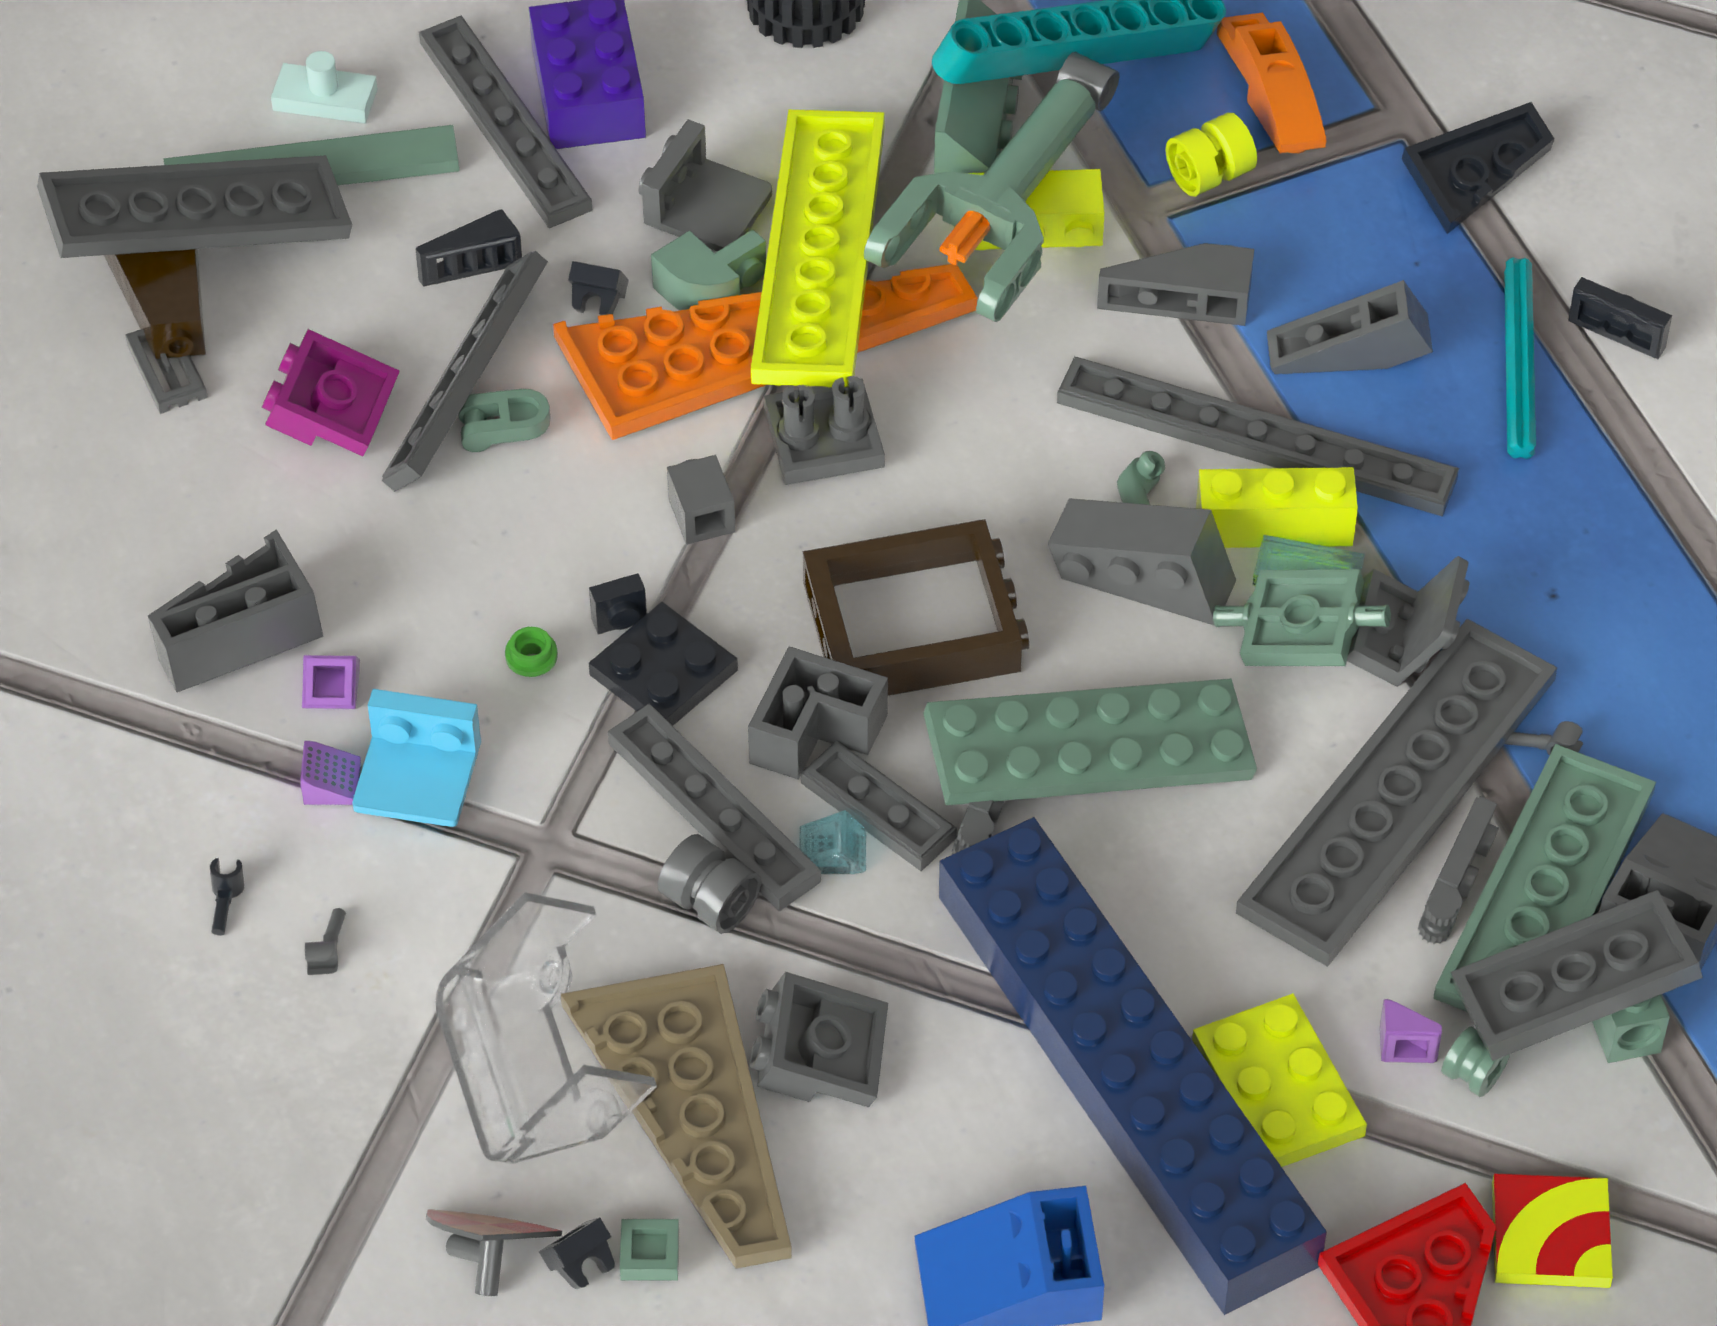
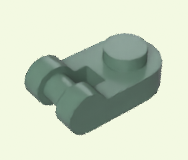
(522, 416)

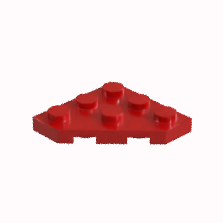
(1416, 1265)

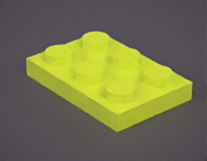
(1282, 1079)

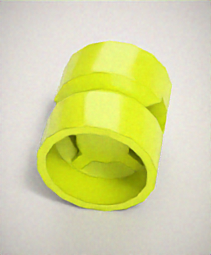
(1208, 155)

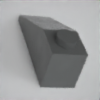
(1187, 283)
(1354, 335)

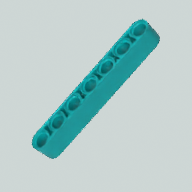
(1045, 37)

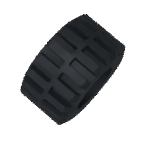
(805, 20)

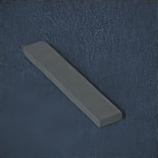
(505, 122)
(464, 371)

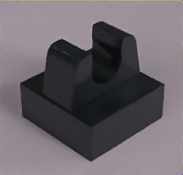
(598, 281)
(573, 1248)

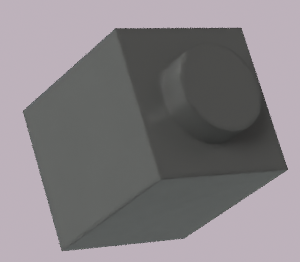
(701, 499)

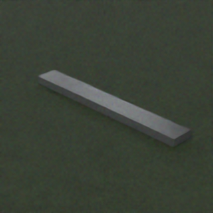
(1255, 434)

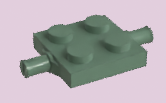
(1302, 617)

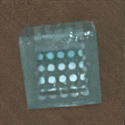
(835, 844)

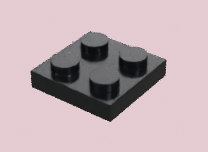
(663, 664)

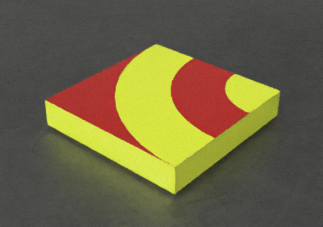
(1552, 1230)

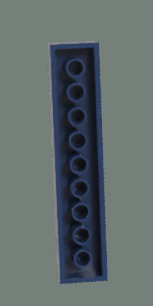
(1131, 1066)

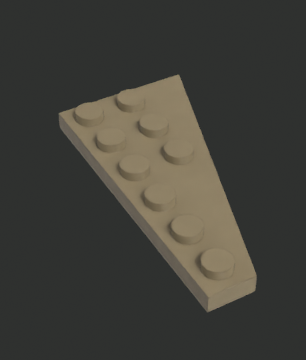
(704, 1099)

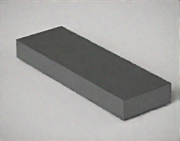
(879, 805)

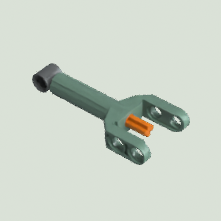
(994, 203)

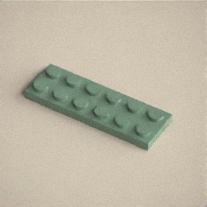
(1089, 741)
(1554, 859)

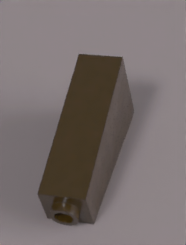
(164, 299)

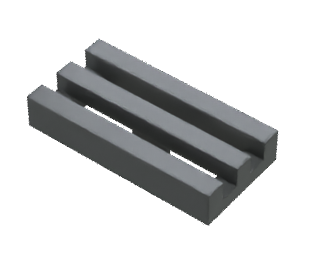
(178, 394)

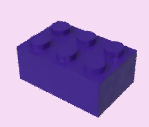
(587, 72)

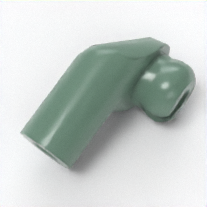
(1140, 478)

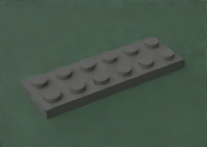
(193, 206)

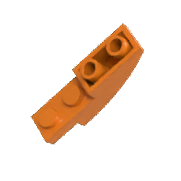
(1276, 81)

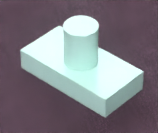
(323, 90)

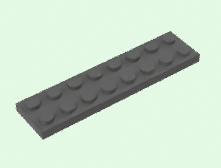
(1395, 792)

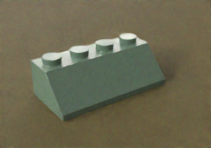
(973, 115)

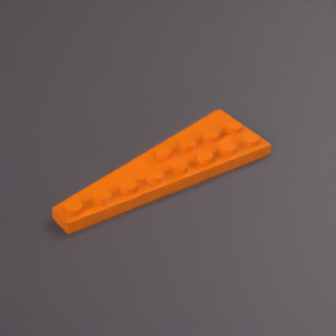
(692, 358)

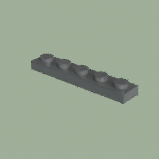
(713, 805)

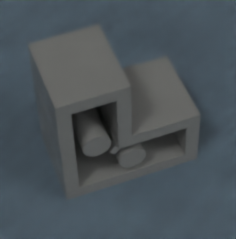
(813, 702)

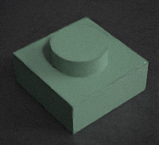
(649, 1250)

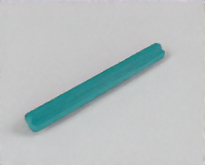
(1520, 358)

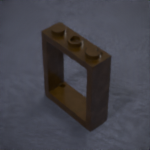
(909, 552)

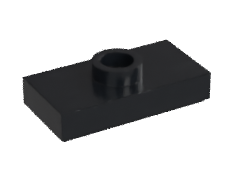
(1619, 318)

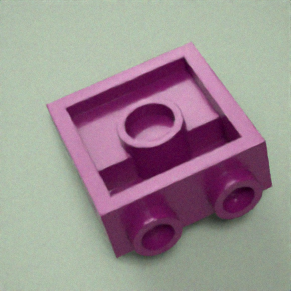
(329, 393)

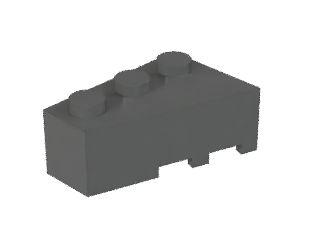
(1145, 555)
(237, 618)

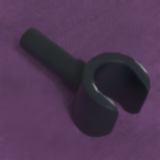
(225, 888)

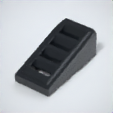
(470, 250)

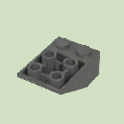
(1683, 868)

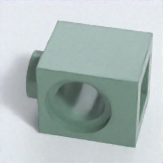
(1634, 1030)

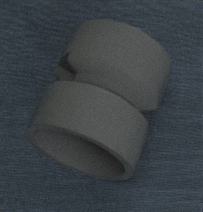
(705, 880)

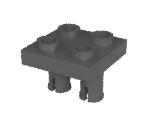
(824, 431)

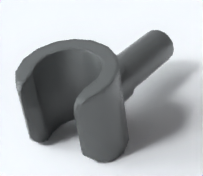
(1565, 735)
(322, 955)

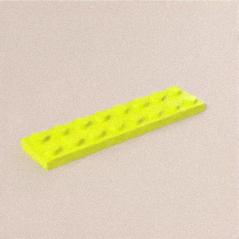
(817, 248)

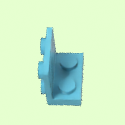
(418, 758)

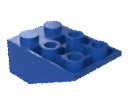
(1014, 1264)

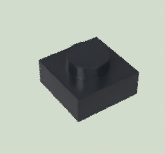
(617, 603)

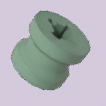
(1472, 1063)

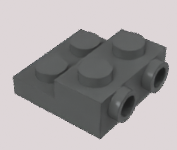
(819, 1041)

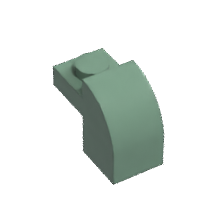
(691, 272)

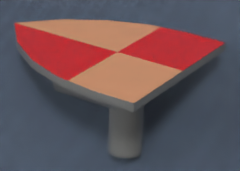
(482, 1240)

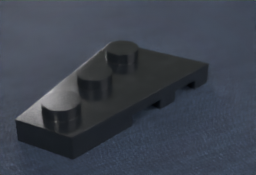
(1476, 161)

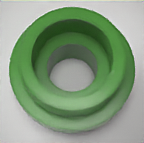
(531, 641)

